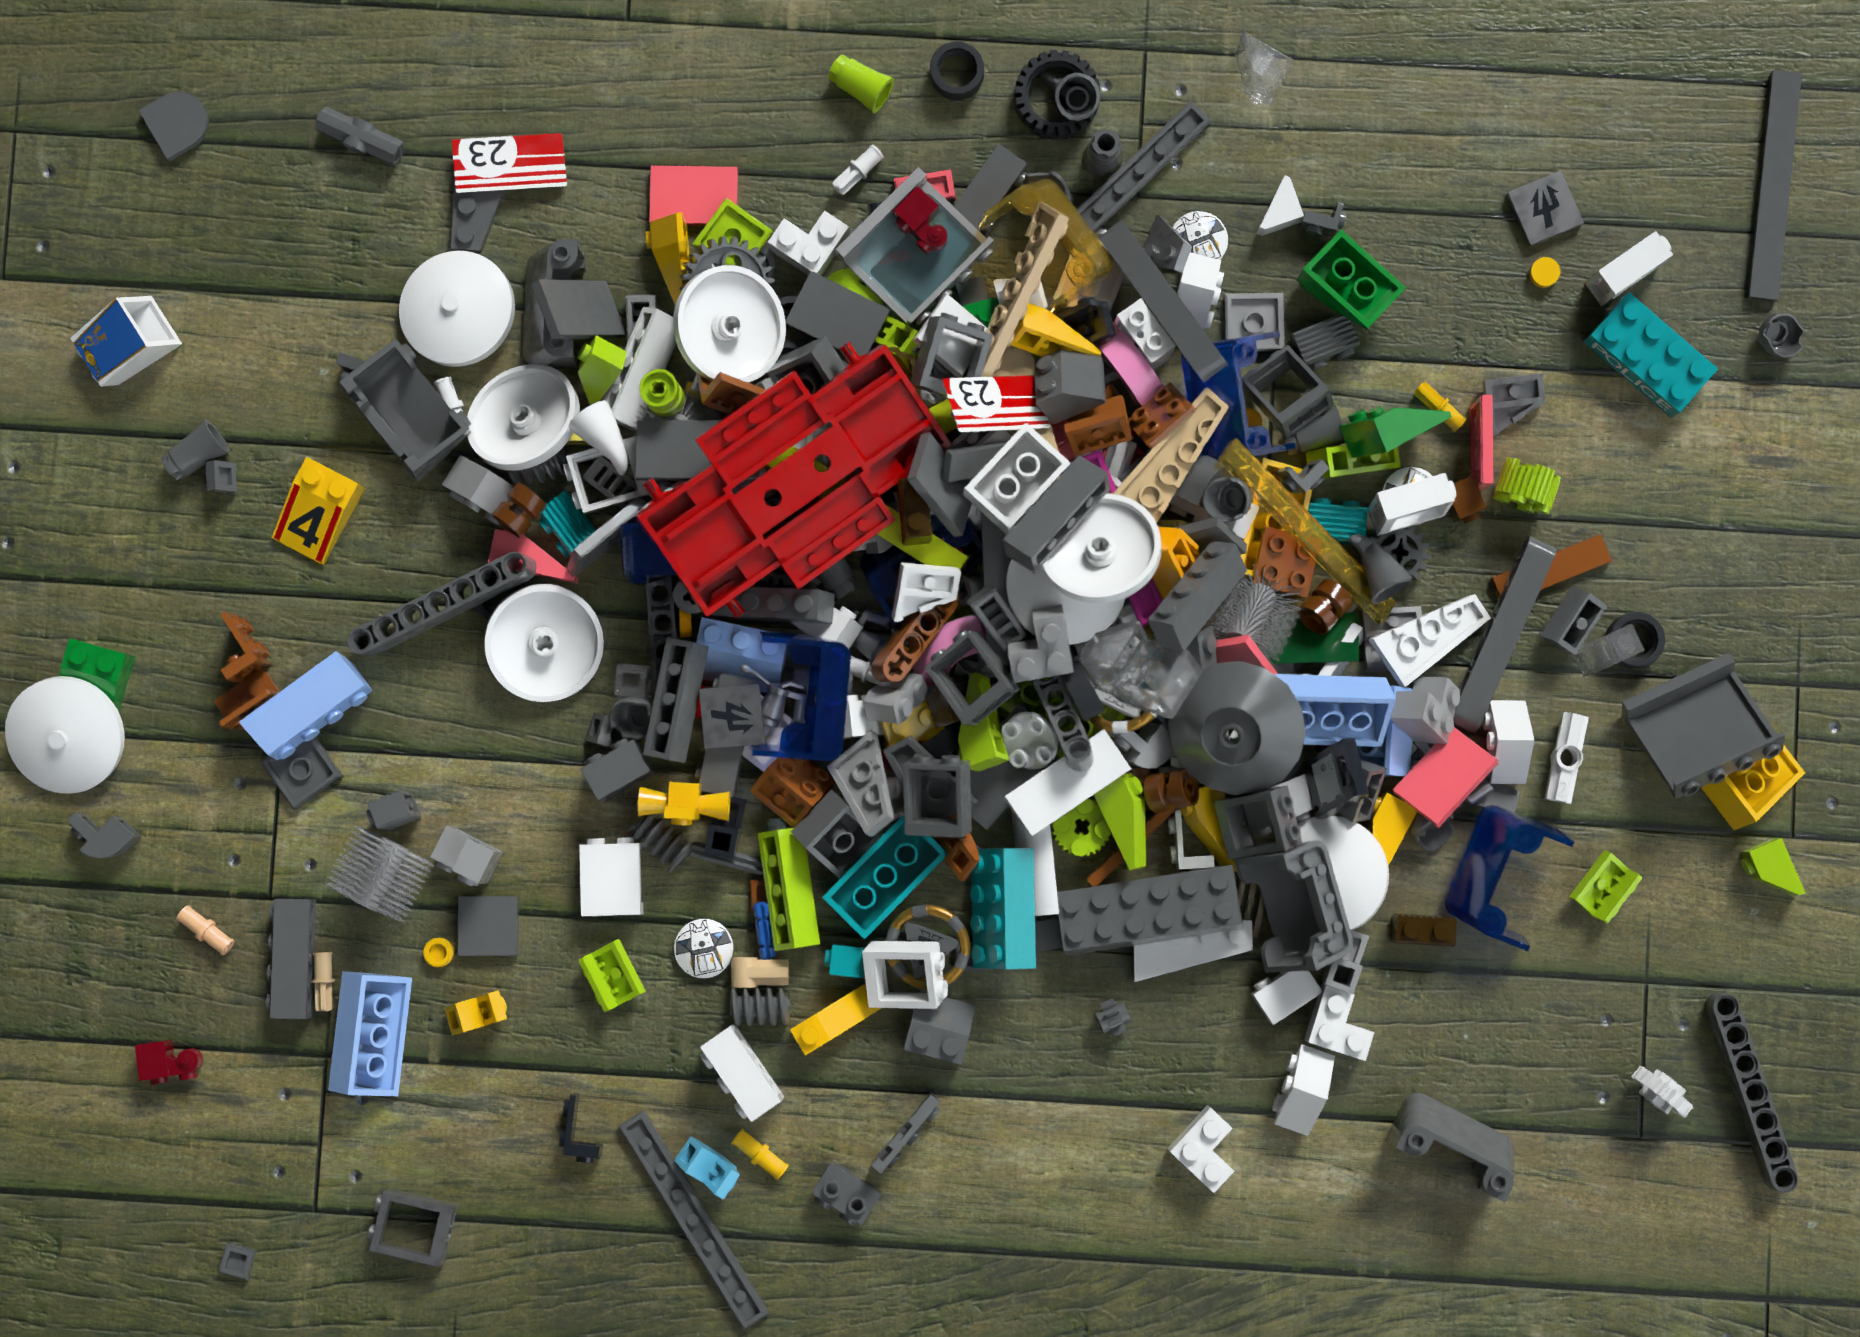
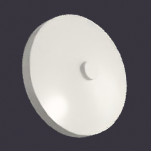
(456, 308)
(729, 323)
(522, 417)
(1107, 553)
(1034, 591)
(543, 642)
(64, 734)
(1357, 864)

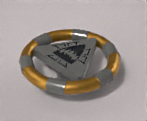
(919, 933)

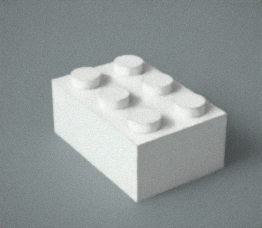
(1016, 478)
(741, 1073)

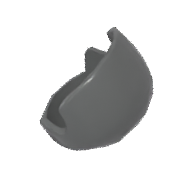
(1781, 335)
(1227, 499)
(631, 717)
(1428, 835)

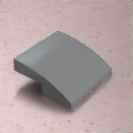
(1397, 617)

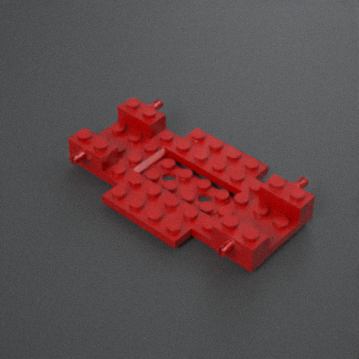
(717, 535)

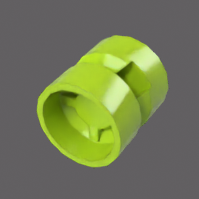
(662, 393)

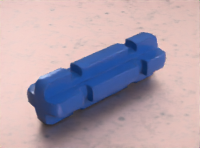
(763, 931)

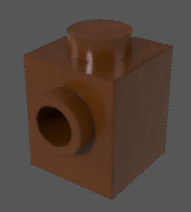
(1467, 501)

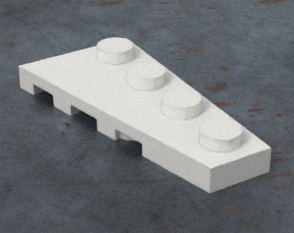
(1425, 640)
(1181, 953)

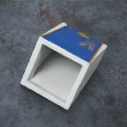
(124, 339)

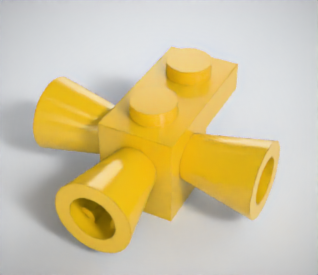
(683, 803)

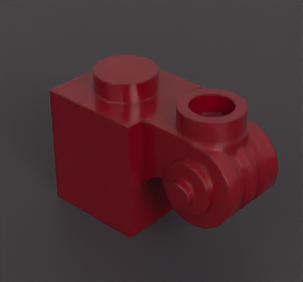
(914, 217)
(158, 1062)

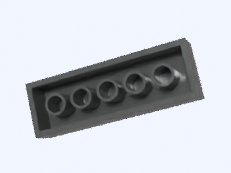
(1149, 910)

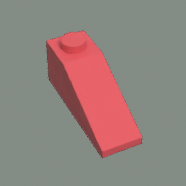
(506, 542)

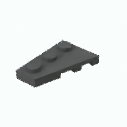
(473, 218)
(937, 786)
(906, 1134)

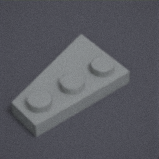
(864, 783)

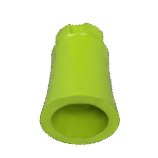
(861, 82)

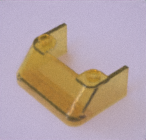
(1090, 258)

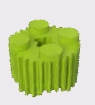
(1527, 485)
(1078, 844)

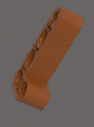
(917, 638)

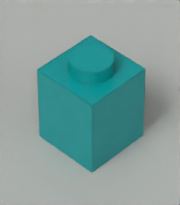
(845, 961)

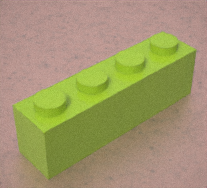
(788, 890)

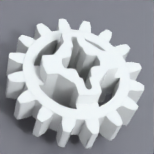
(1662, 1091)

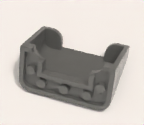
(552, 262)
(405, 409)
(1301, 907)
(1426, 1119)

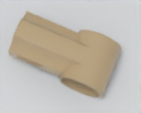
(750, 972)

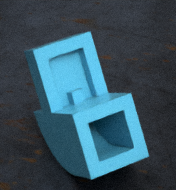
(708, 1167)

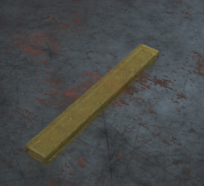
(1303, 527)

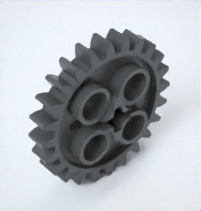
(719, 252)

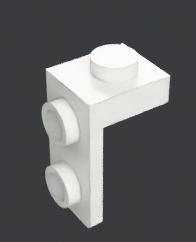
(1177, 851)

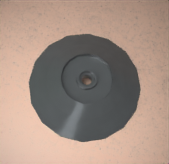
(1256, 707)

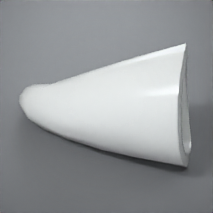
(600, 430)

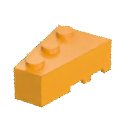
(1176, 558)

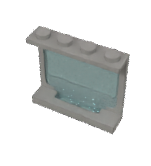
(898, 268)

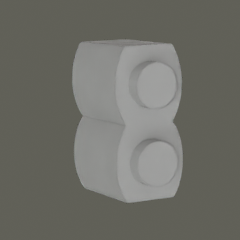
(895, 700)

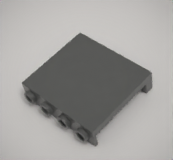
(1701, 727)

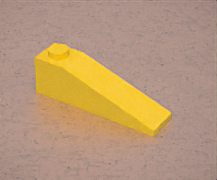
(671, 249)

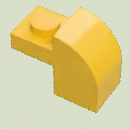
(476, 1012)

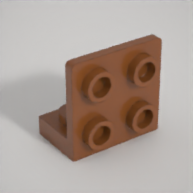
(726, 392)
(1160, 415)
(1099, 427)
(1288, 560)
(255, 658)
(245, 699)
(792, 788)

